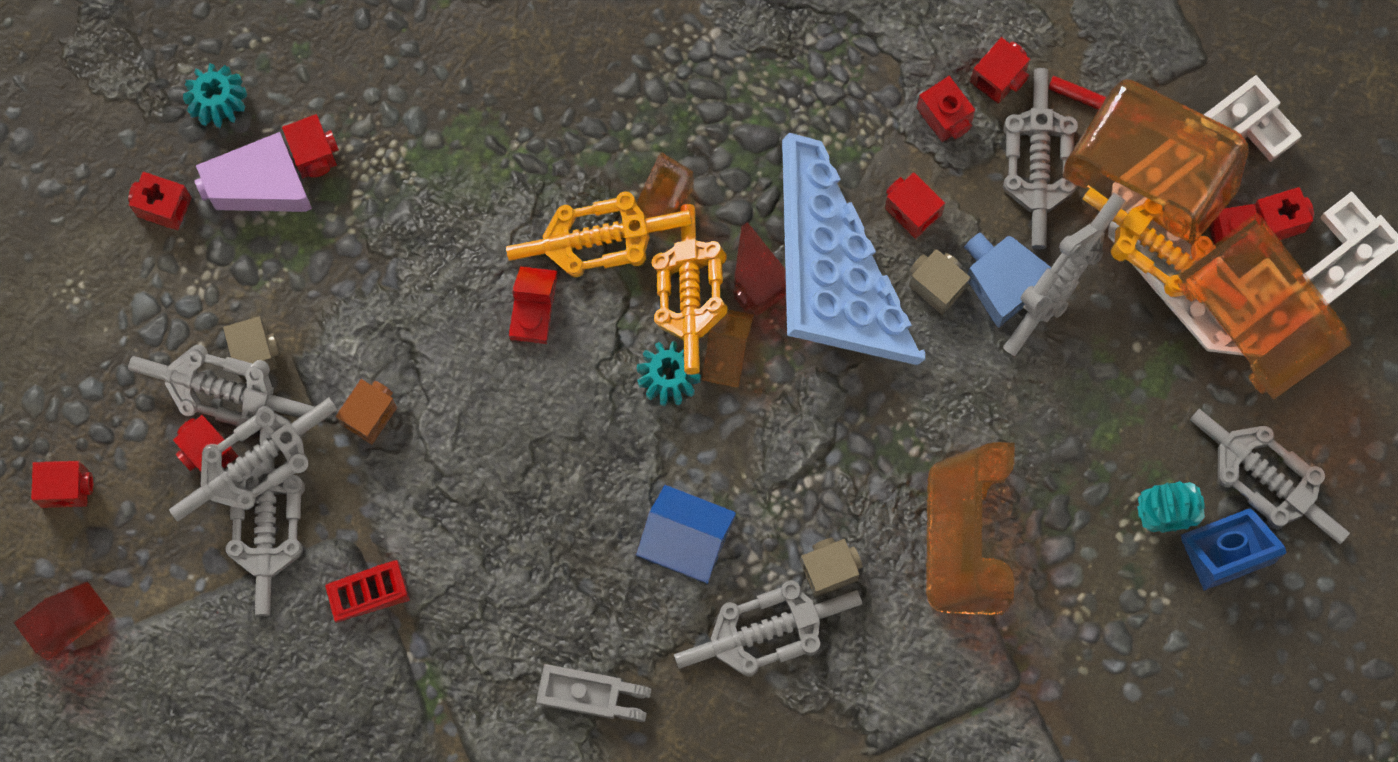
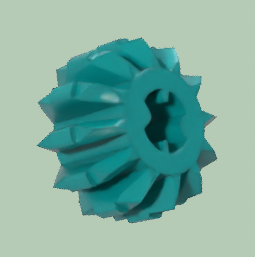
(210, 85)
(660, 385)
(1171, 507)

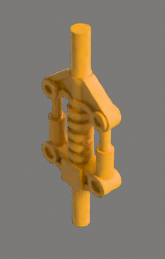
(1134, 228)
(559, 243)
(687, 259)

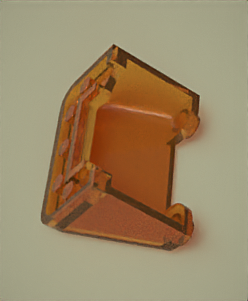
(1162, 154)
(1266, 306)
(955, 571)

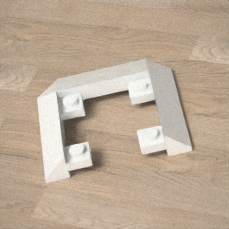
(1365, 239)

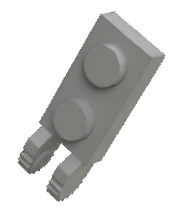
(588, 693)

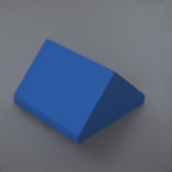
(685, 533)
(1231, 548)

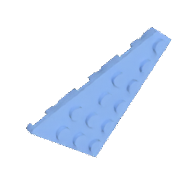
(830, 271)

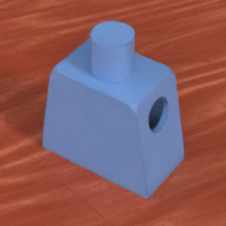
(1002, 275)

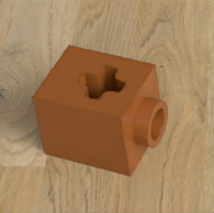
(367, 410)

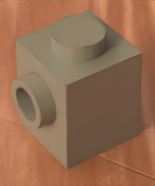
(938, 280)
(251, 342)
(830, 566)

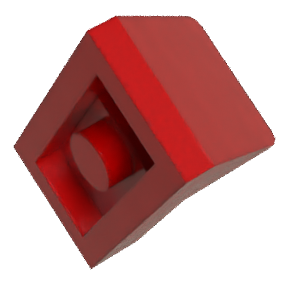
(532, 304)

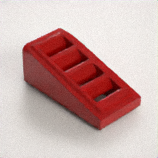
(362, 578)

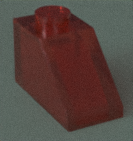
(758, 273)
(62, 619)

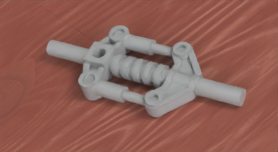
(1040, 125)
(1057, 284)
(183, 382)
(285, 436)
(1299, 501)
(264, 560)
(804, 616)

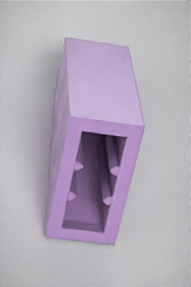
(253, 179)

